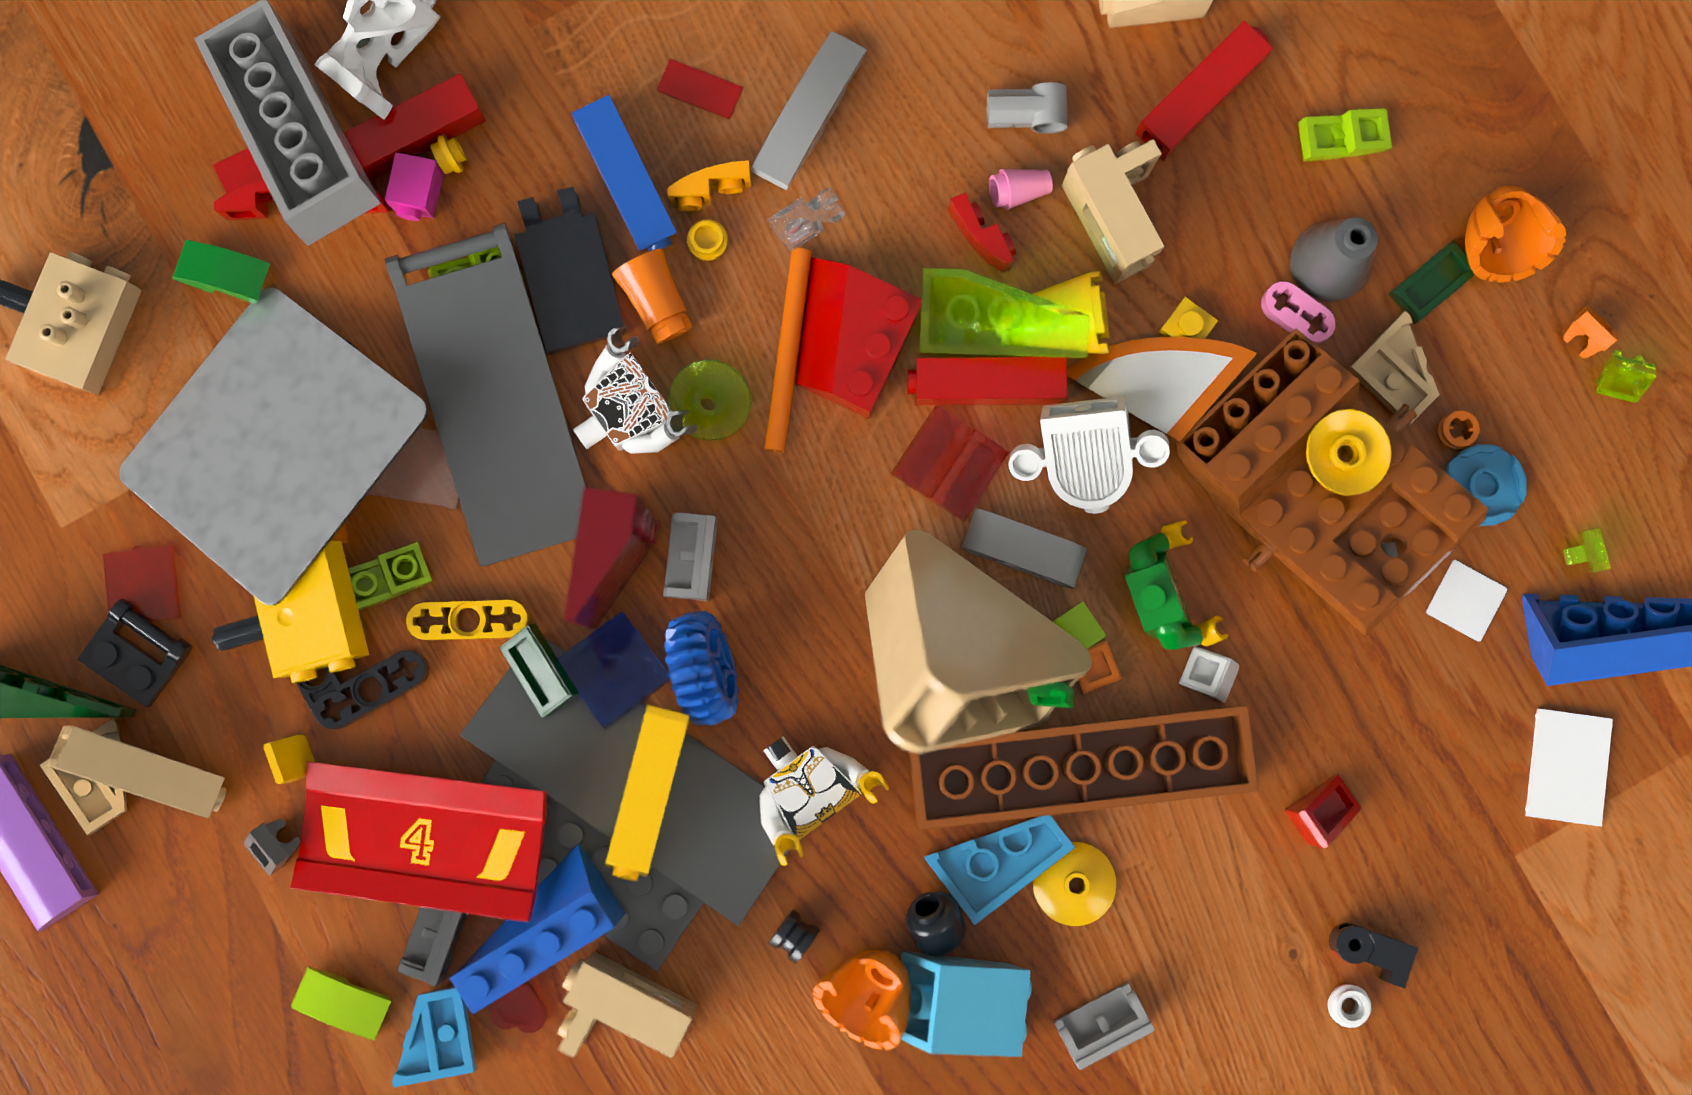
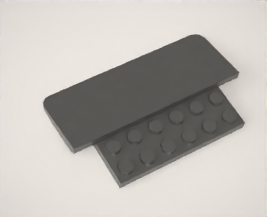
(709, 833)

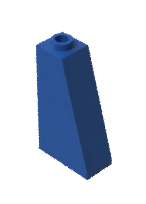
(624, 174)

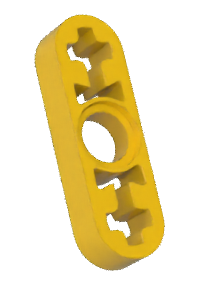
(437, 609)

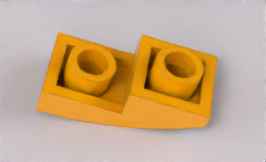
(696, 187)

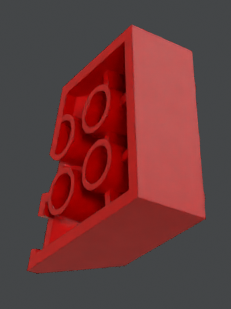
(852, 334)

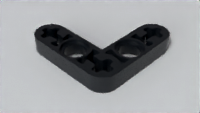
(335, 689)

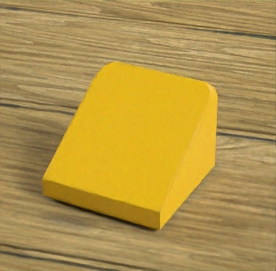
(289, 758)

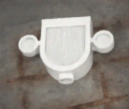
(1088, 452)

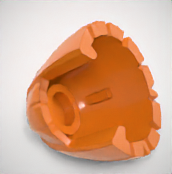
(1512, 235)
(867, 998)

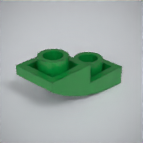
(221, 270)

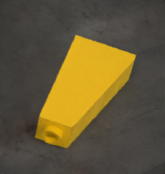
(646, 793)

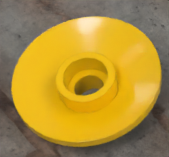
(1366, 446)
(1089, 904)

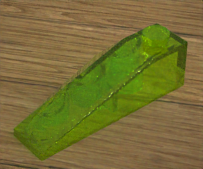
(988, 318)

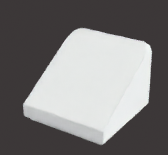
(1209, 674)

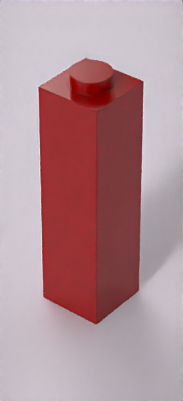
(1205, 89)
(415, 125)
(988, 381)

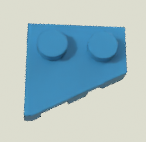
(437, 1040)

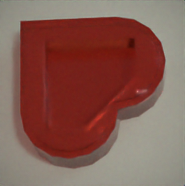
(520, 1009)

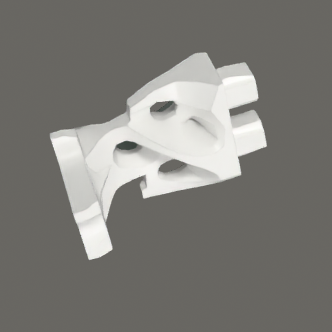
(368, 38)

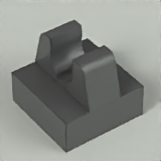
(267, 849)

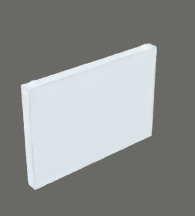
(1569, 767)

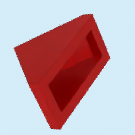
(1324, 812)

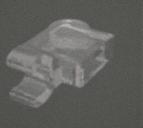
(803, 221)

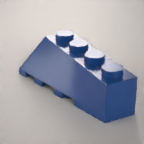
(1607, 638)
(568, 913)

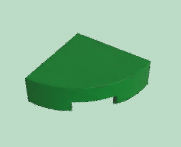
(1052, 694)

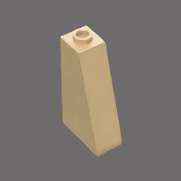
(137, 771)

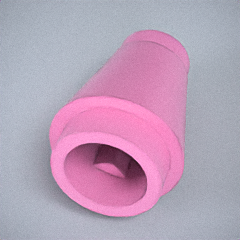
(1018, 186)

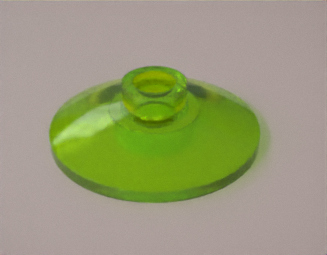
(720, 384)

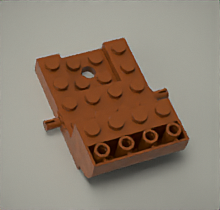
(1258, 472)

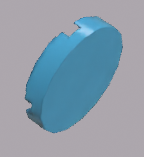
(1492, 478)

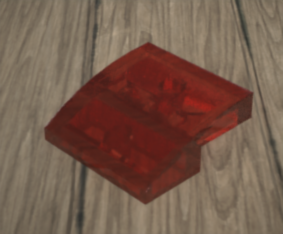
(949, 463)

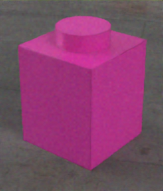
(414, 186)

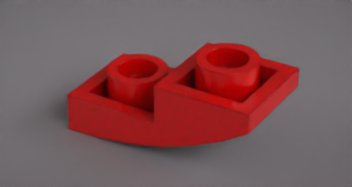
(987, 242)

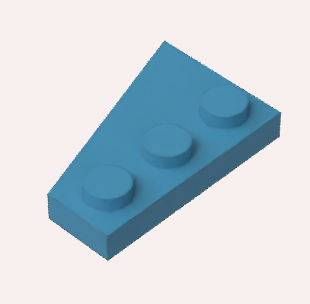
(999, 865)

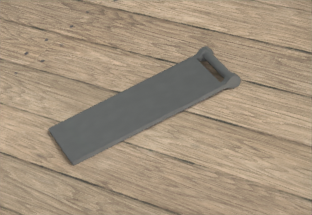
(492, 397)

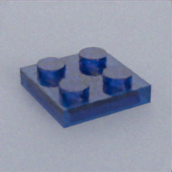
(614, 670)

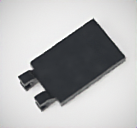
(568, 275)

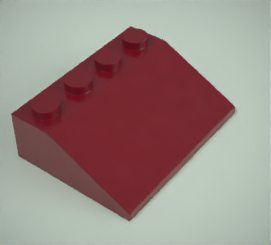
(608, 550)

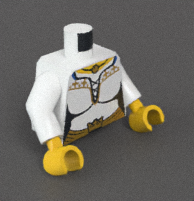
(809, 792)

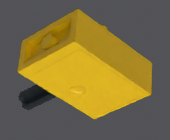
(310, 627)

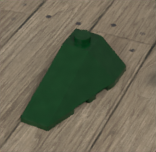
(35, 697)

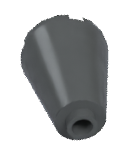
(1334, 258)

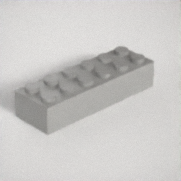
(286, 122)

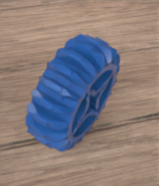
(701, 668)

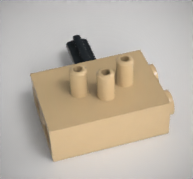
(71, 320)

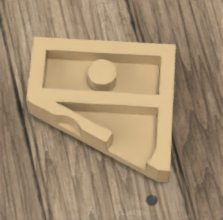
(1396, 369)
(90, 801)

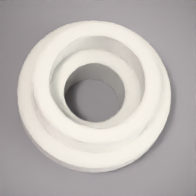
(1361, 1009)

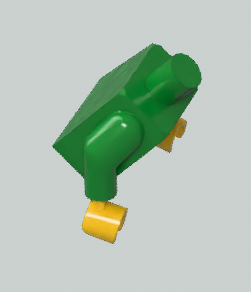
(1159, 595)

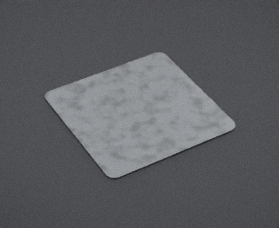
(272, 445)

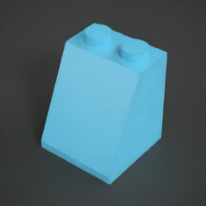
(966, 1005)

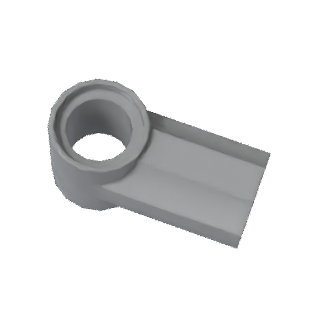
(1040, 107)

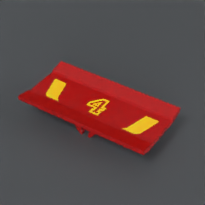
(421, 841)

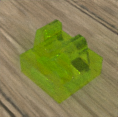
(1625, 377)
(1592, 551)

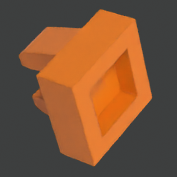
(1599, 332)

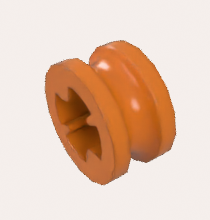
(1456, 417)

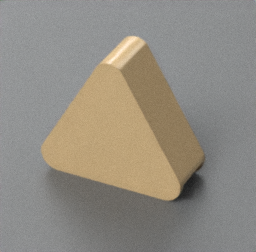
(959, 650)

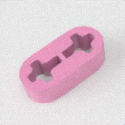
(1303, 305)

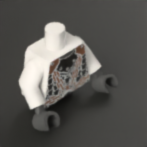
(627, 403)

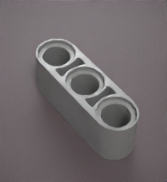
(1024, 548)

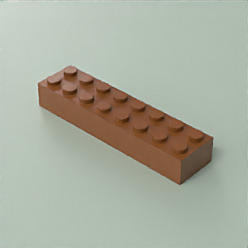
(1085, 768)

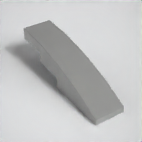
(808, 110)

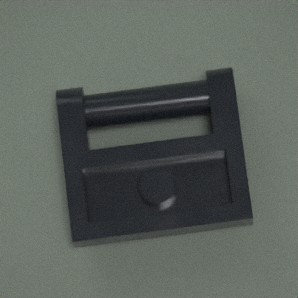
(126, 663)

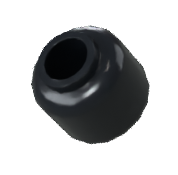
(935, 923)

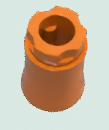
(654, 295)

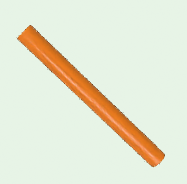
(788, 350)

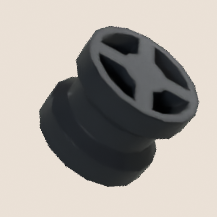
(794, 936)

